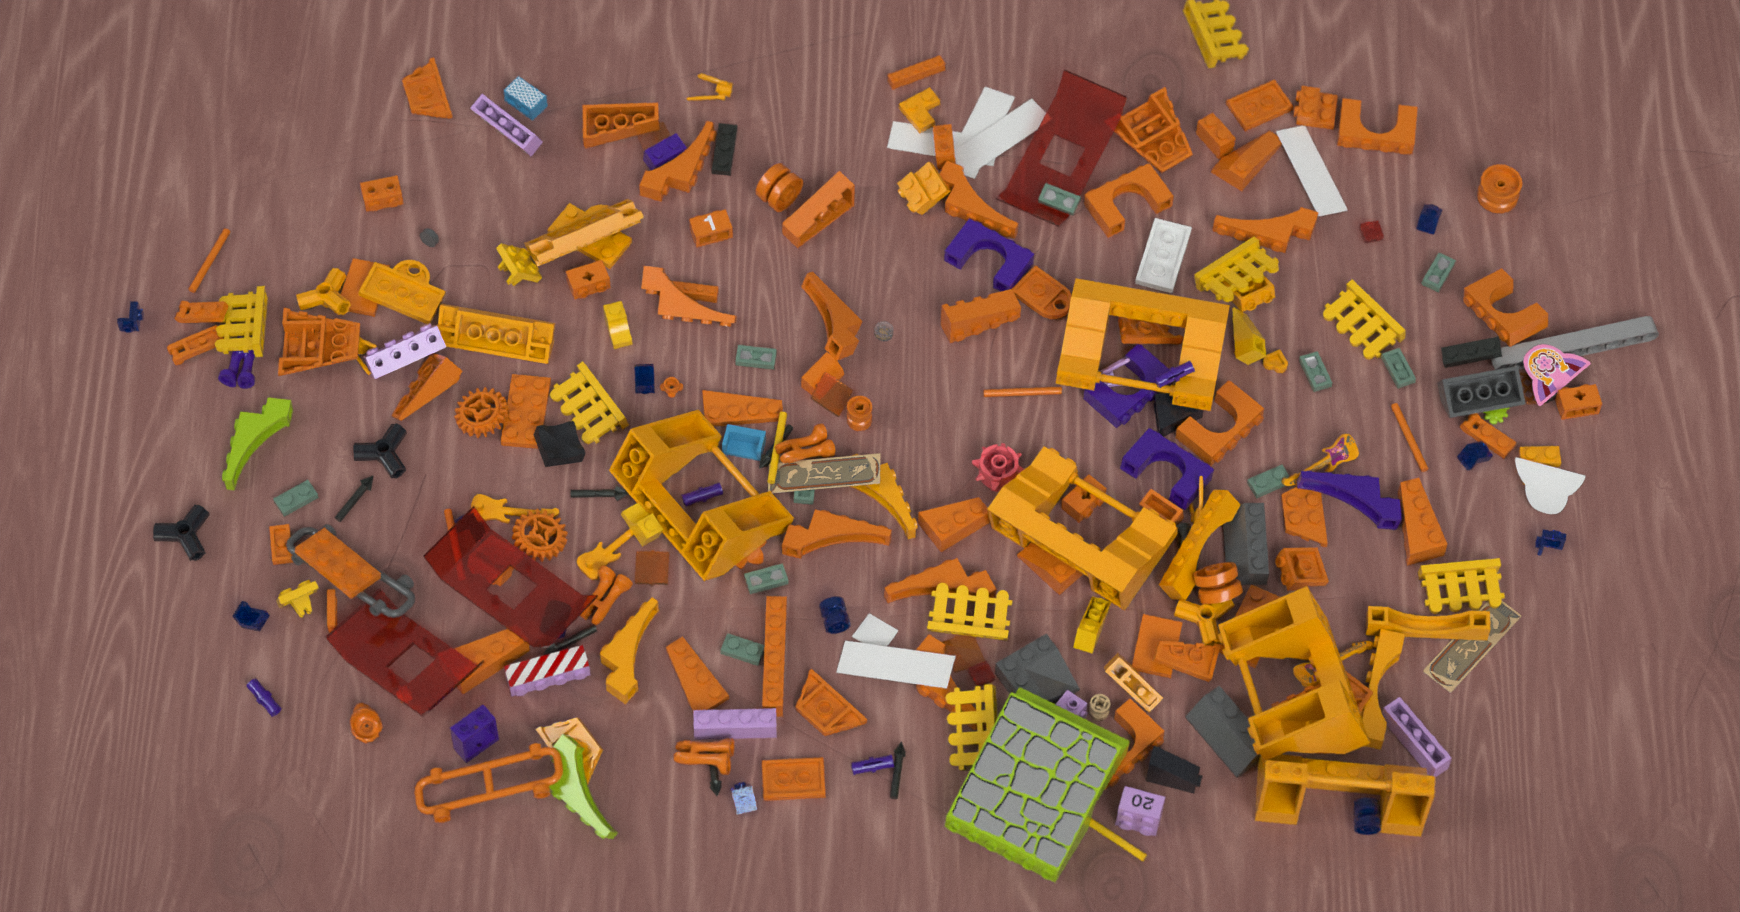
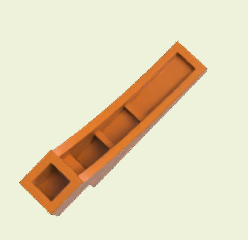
(681, 171)
(966, 204)
(1272, 232)
(676, 303)
(839, 319)
(829, 530)
(948, 572)
(939, 694)

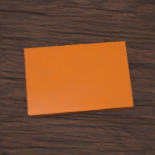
(1259, 105)
(355, 278)
(1151, 632)
(793, 779)

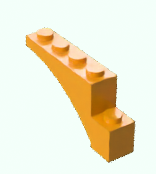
(890, 497)
(622, 650)

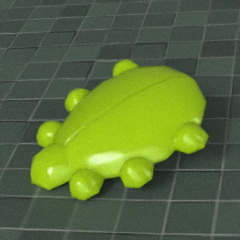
(1496, 415)

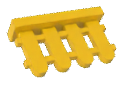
(1207, 38)
(1228, 266)
(1366, 306)
(245, 329)
(587, 395)
(1469, 570)
(979, 619)
(977, 717)

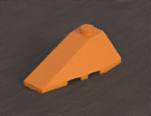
(1245, 162)
(434, 378)

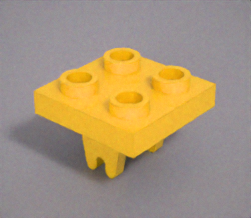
(519, 263)
(299, 597)

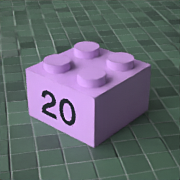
(1140, 811)

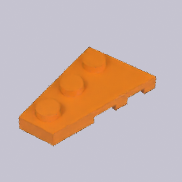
(1191, 659)

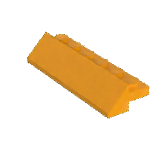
(583, 232)
(496, 333)

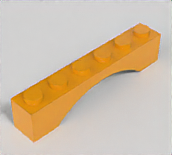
(1179, 578)
(1464, 626)
(1387, 653)

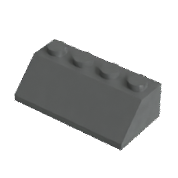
(1481, 392)
(1247, 544)
(1225, 730)

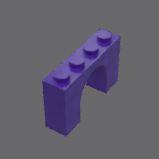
(977, 237)
(1119, 407)
(1155, 447)

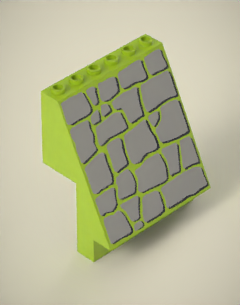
(1036, 784)

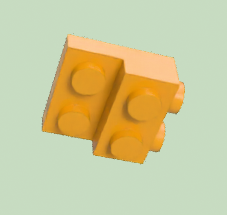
(923, 188)
(1257, 294)

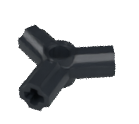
(388, 459)
(172, 532)

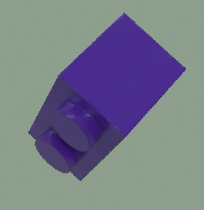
(663, 152)

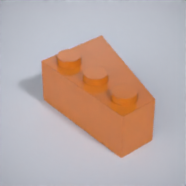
(953, 522)

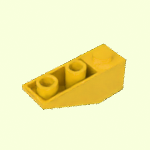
(1248, 340)
(1091, 624)

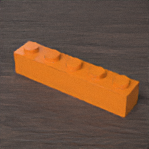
(916, 72)
(698, 291)

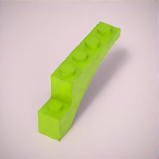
(251, 432)
(574, 787)

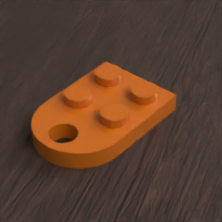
(1042, 293)

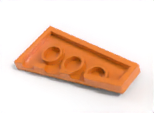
(739, 409)
(696, 680)

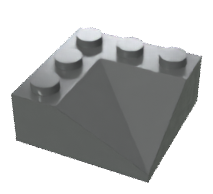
(1038, 670)

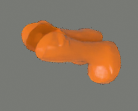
(823, 448)
(607, 578)
(691, 750)

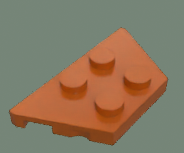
(426, 92)
(1144, 332)
(1304, 515)
(826, 707)

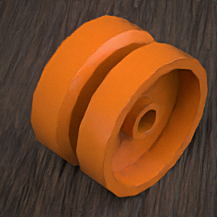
(779, 187)
(1499, 188)
(1218, 582)

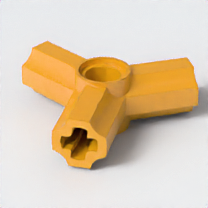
(326, 294)
(1207, 626)

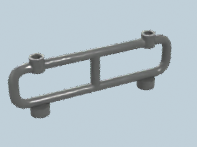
(376, 607)

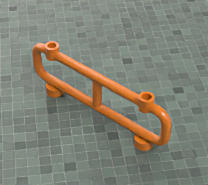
(540, 787)

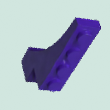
(1359, 492)

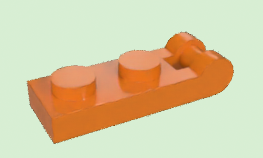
(201, 312)
(193, 345)
(1492, 437)

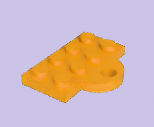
(606, 249)
(402, 290)

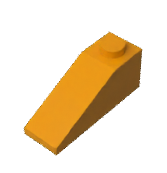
(1132, 682)

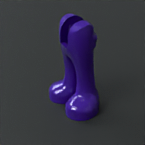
(246, 378)

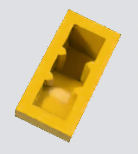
(617, 324)
(642, 524)

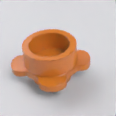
(671, 381)

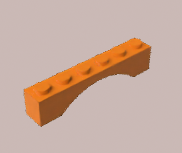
(774, 654)

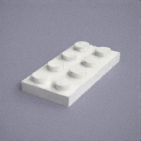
(1163, 255)

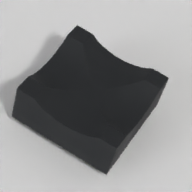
(559, 444)

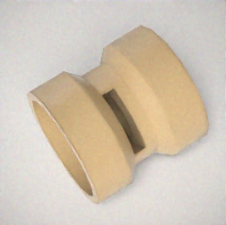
(1098, 711)

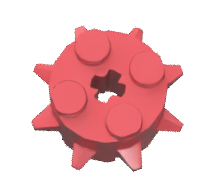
(997, 466)

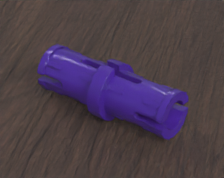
(1174, 374)
(702, 494)
(264, 697)
(872, 764)

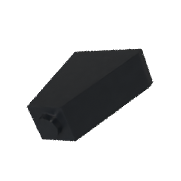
(1171, 416)
(1173, 771)

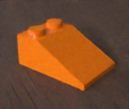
(1049, 568)

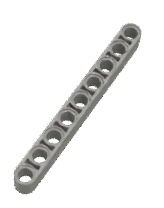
(1585, 341)

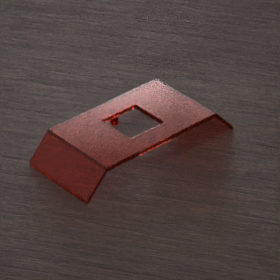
(1080, 114)
(475, 556)
(376, 642)

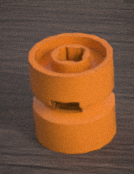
(859, 413)

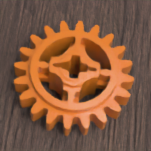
(482, 413)
(541, 530)

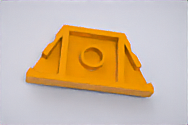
(580, 733)

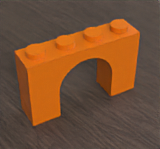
(1355, 135)
(1141, 181)
(1508, 326)
(1211, 445)
(1144, 732)

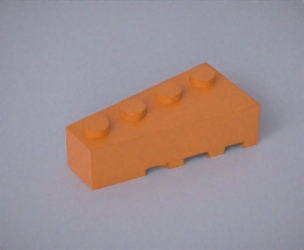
(618, 121)
(820, 210)
(979, 315)
(1419, 524)
(496, 651)

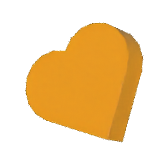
(1275, 361)

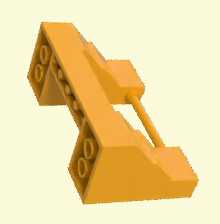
(1088, 325)
(722, 533)
(1116, 572)
(1316, 721)
(1403, 789)

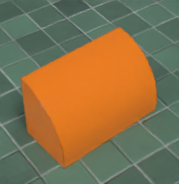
(814, 374)
(1162, 506)

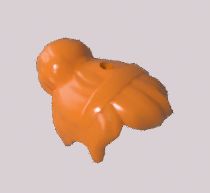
(362, 716)

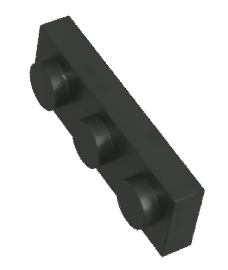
(724, 149)
(1471, 352)

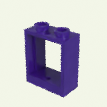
(466, 737)

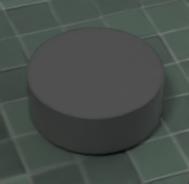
(429, 237)

